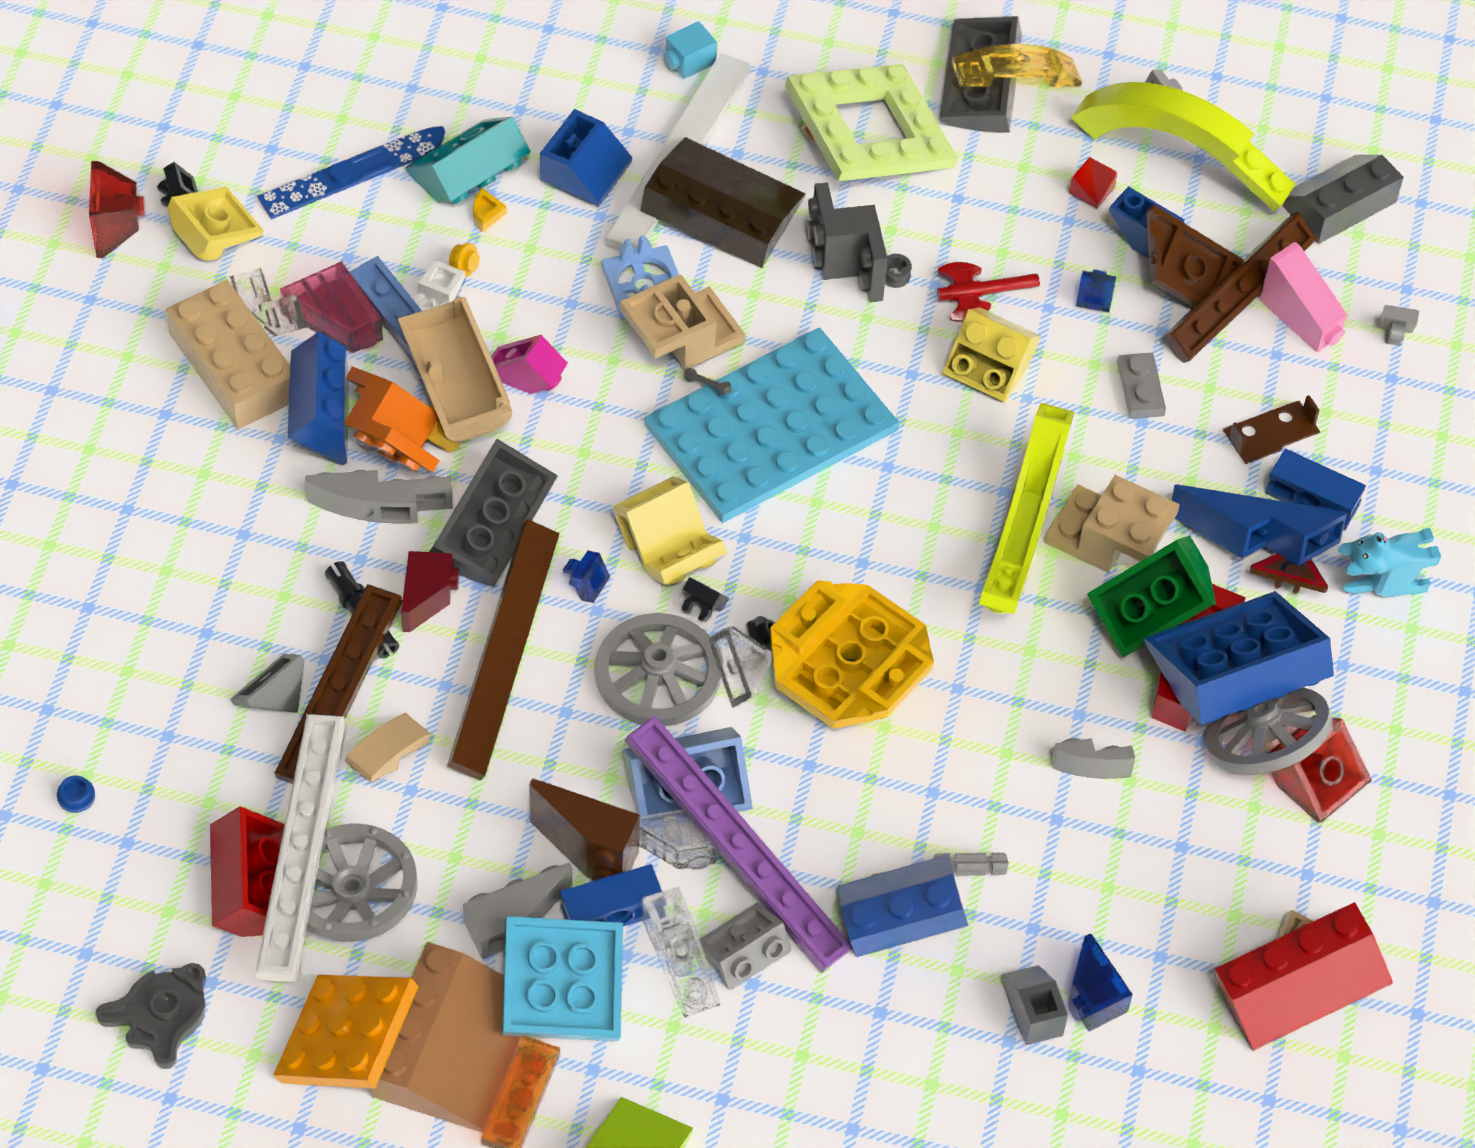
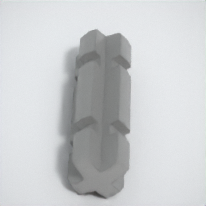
(978, 863)

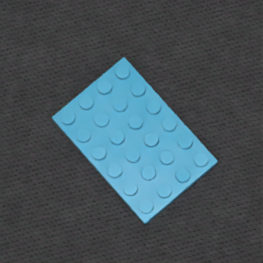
(775, 427)

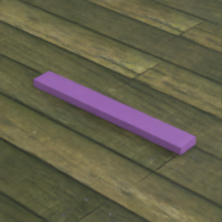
(738, 843)

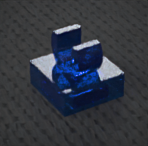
(1096, 290)
(588, 575)

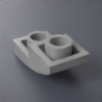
(1081, 759)

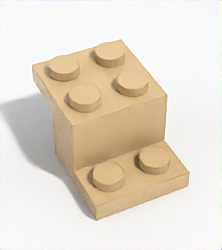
(682, 322)
(1117, 522)

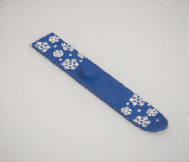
(351, 172)

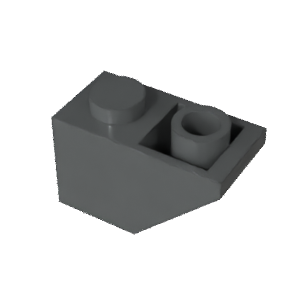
(1036, 1004)

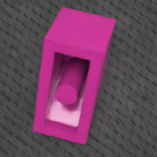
(529, 364)

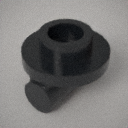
(759, 630)

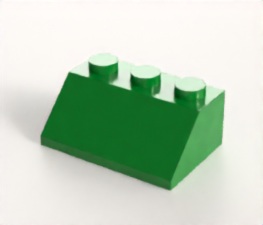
(1154, 595)

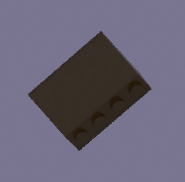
(721, 201)

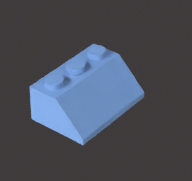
(715, 752)

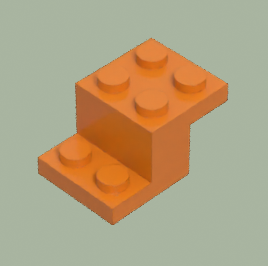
(391, 421)

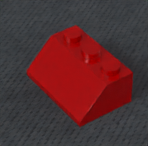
(243, 870)

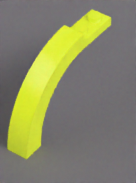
(1191, 119)
(1027, 509)

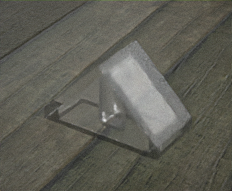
(741, 664)

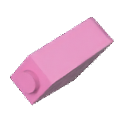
(1303, 299)

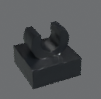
(177, 183)
(705, 596)

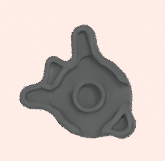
(160, 1011)

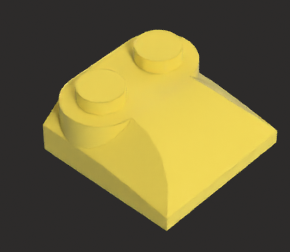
(211, 222)

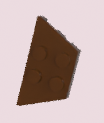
(1184, 259)

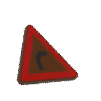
(1285, 571)

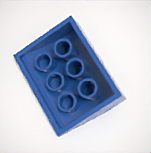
(1241, 657)

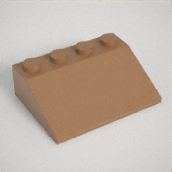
(451, 1042)

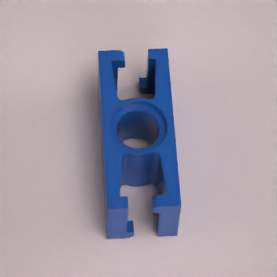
(1312, 484)
(611, 898)

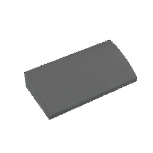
(980, 106)
(492, 512)

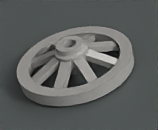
(655, 671)
(1269, 722)
(359, 880)

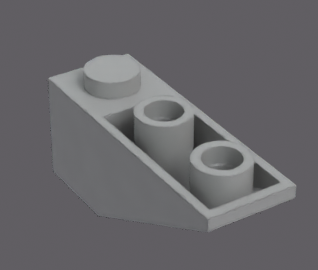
(519, 898)

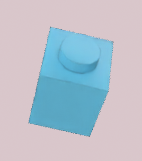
(690, 50)

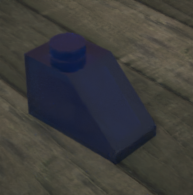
(1097, 988)

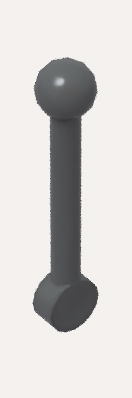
(723, 388)

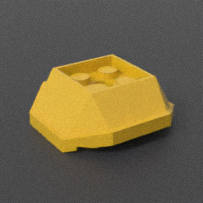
(843, 624)

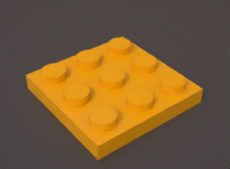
(346, 1031)

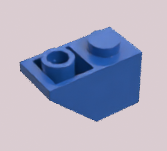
(1130, 216)

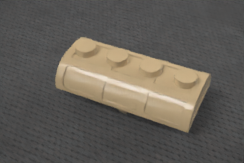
(457, 370)

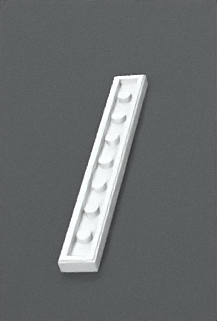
(696, 124)
(300, 849)

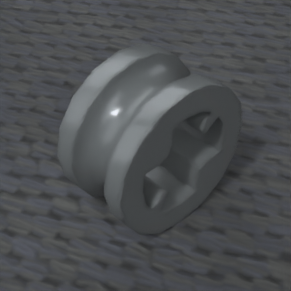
(899, 261)

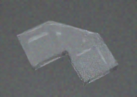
(277, 315)

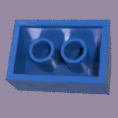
(319, 397)
(902, 905)

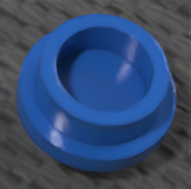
(75, 794)

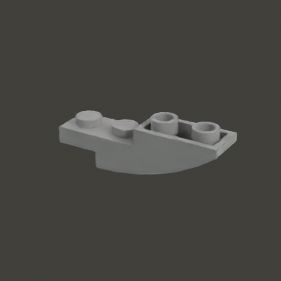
(366, 499)

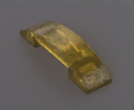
(1015, 60)

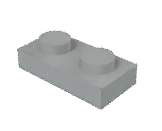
(1141, 385)

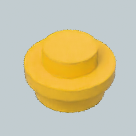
(464, 257)

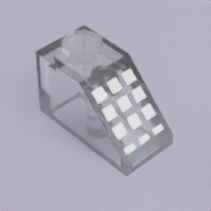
(676, 840)

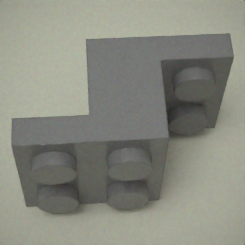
(847, 242)

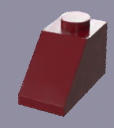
(427, 587)

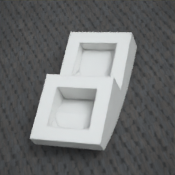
(438, 285)

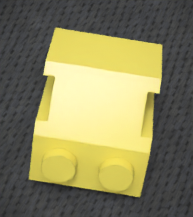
(667, 531)

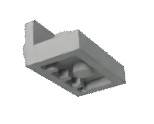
(746, 944)

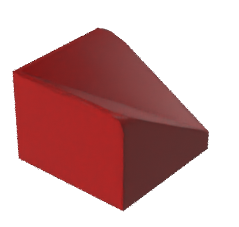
(1093, 182)

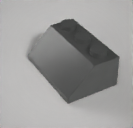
(1345, 194)

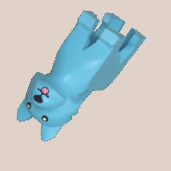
(1390, 563)

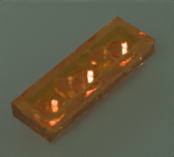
(521, 1094)

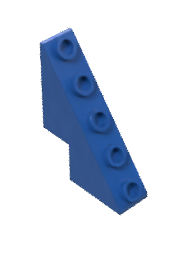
(1252, 522)

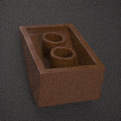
(588, 832)

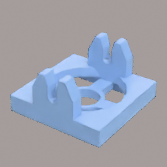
(636, 258)

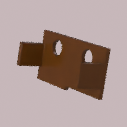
(1272, 432)

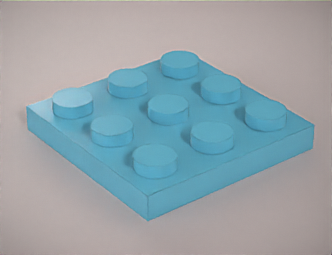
(562, 979)

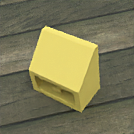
(991, 353)

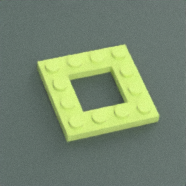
(817, 100)

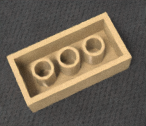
(231, 353)

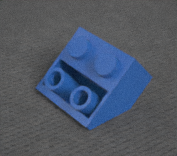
(584, 158)

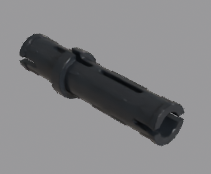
(349, 596)

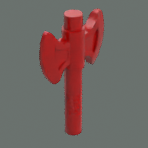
(967, 291)

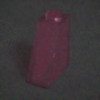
(337, 308)

